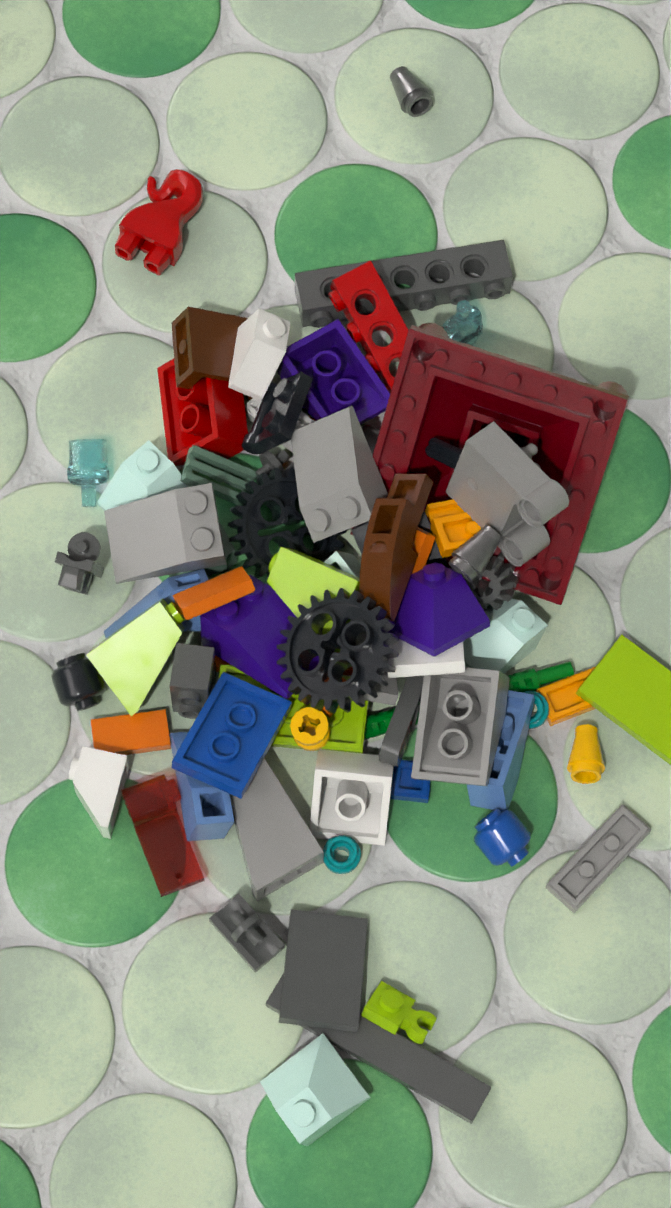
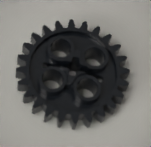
(279, 496)
(367, 659)

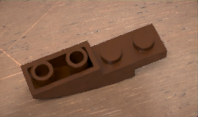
(388, 540)

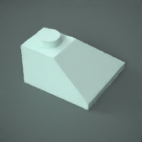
(140, 477)
(508, 640)
(314, 1090)

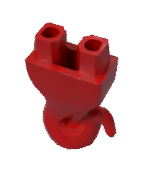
(159, 224)

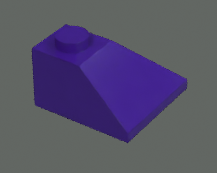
(438, 610)

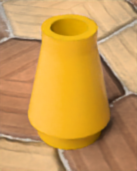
(586, 756)

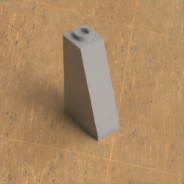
(272, 835)

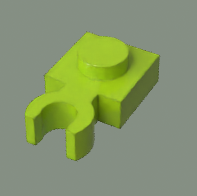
(395, 1010)

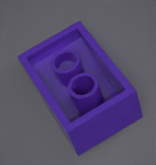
(338, 374)
(248, 635)

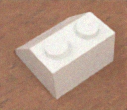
(351, 796)

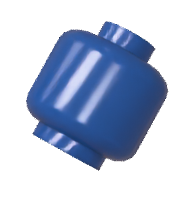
(502, 837)

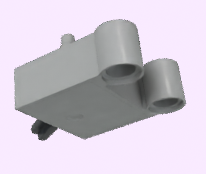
(502, 489)

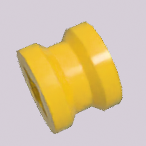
(313, 736)

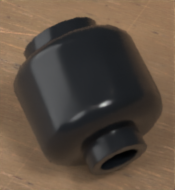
(78, 682)

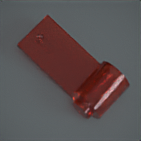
(162, 834)

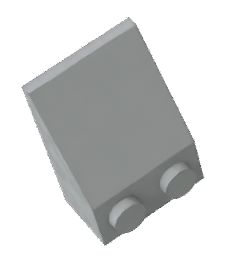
(335, 474)
(165, 534)
(460, 726)

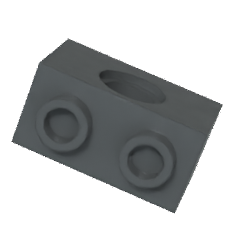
(192, 678)

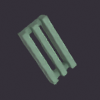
(196, 453)

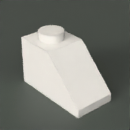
(258, 353)
(98, 784)

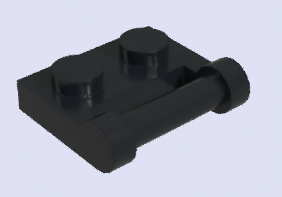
(277, 414)

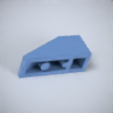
(508, 755)

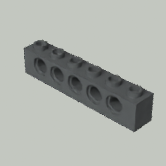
(417, 271)

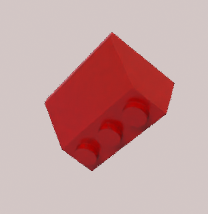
(201, 416)

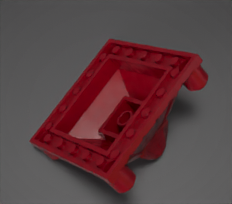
(458, 390)

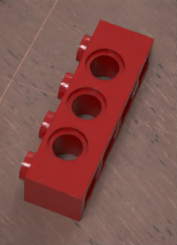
(366, 284)

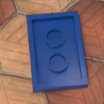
(231, 735)

